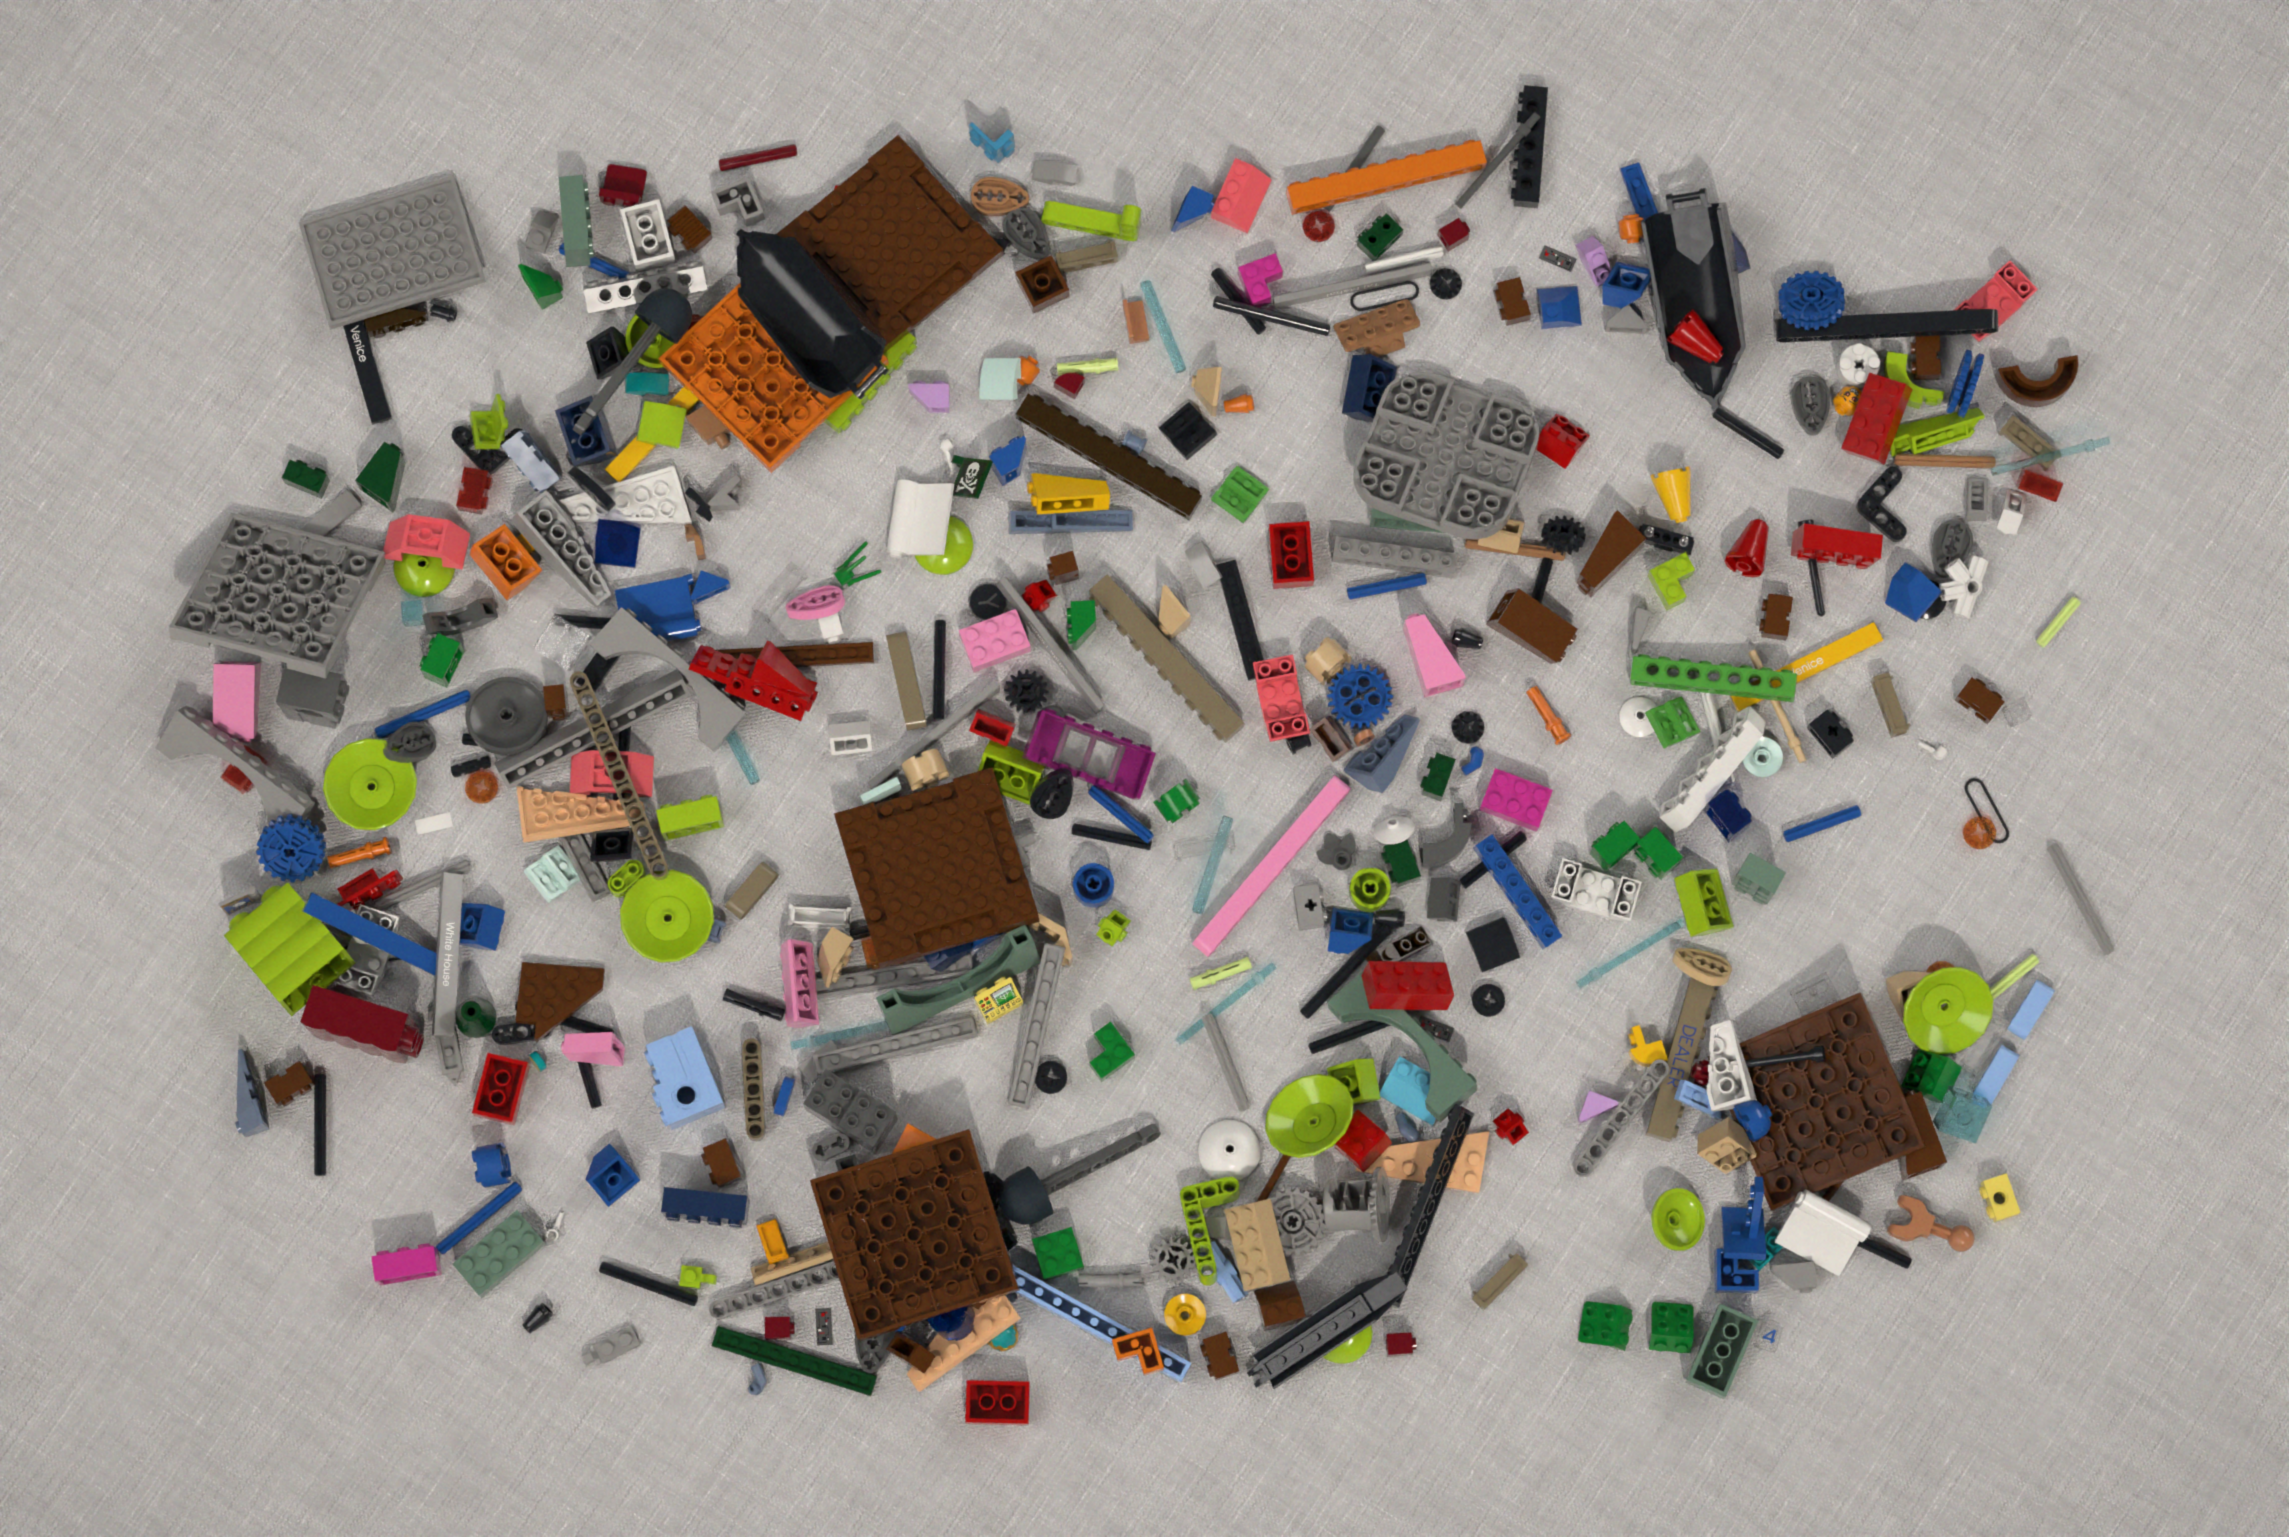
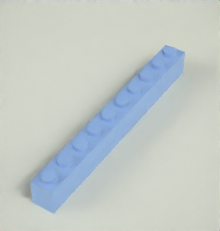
(1089, 1319)

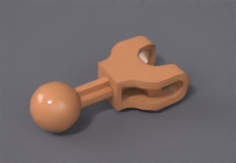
(1922, 1224)

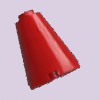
(1696, 338)
(1749, 550)

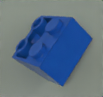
(1009, 460)

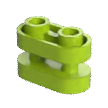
(625, 877)

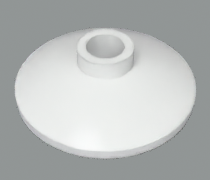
(1629, 720)
(1394, 830)

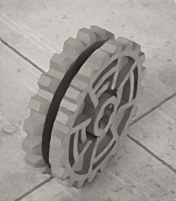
(1307, 1227)

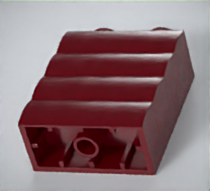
(361, 1025)

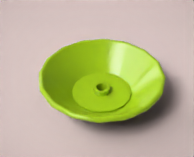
(348, 783)
(652, 900)
(1959, 1021)
(1299, 1106)

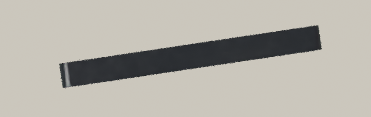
(1894, 325)

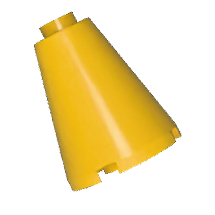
(1675, 492)

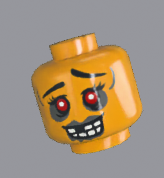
(1847, 400)

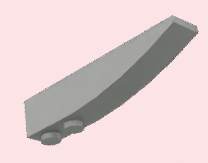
(558, 543)

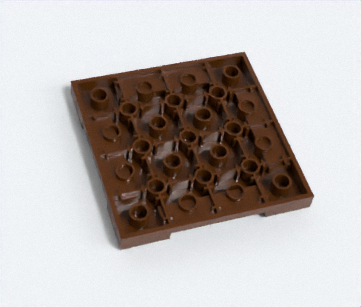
(895, 240)
(936, 868)
(1830, 1114)
(914, 1235)

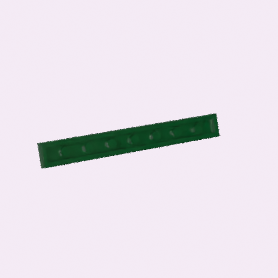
(794, 1361)

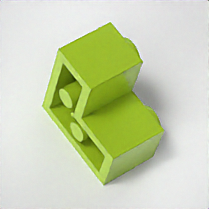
(1666, 580)

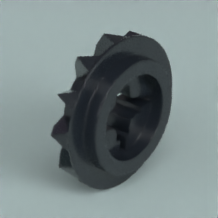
(1444, 292)
(1468, 736)
(1496, 995)
(1057, 1070)

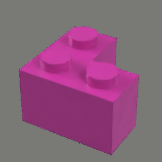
(1256, 276)

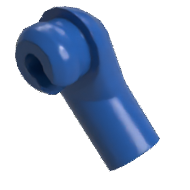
(1476, 761)

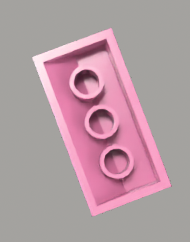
(799, 984)

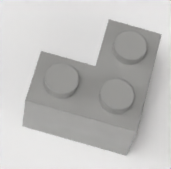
(739, 196)

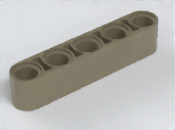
(906, 681)
(749, 1080)

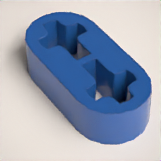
(784, 1096)

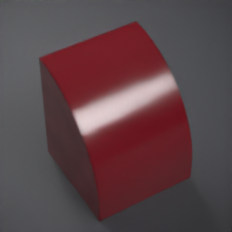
(1070, 384)

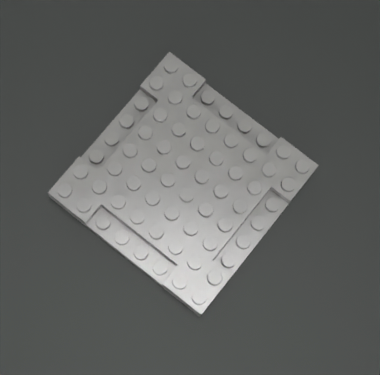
(277, 594)

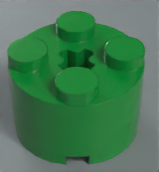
(1176, 801)

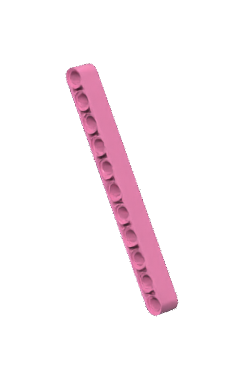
(1271, 866)

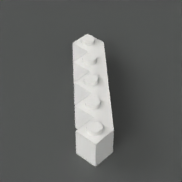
(1713, 770)

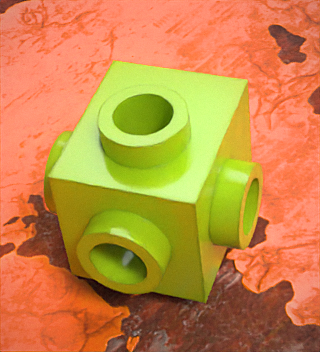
(1113, 928)

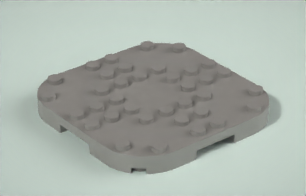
(1446, 456)

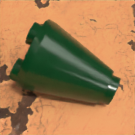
(481, 1022)

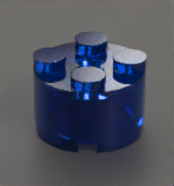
(954, 1324)

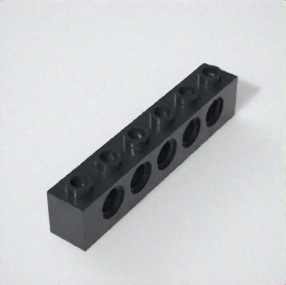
(1530, 196)

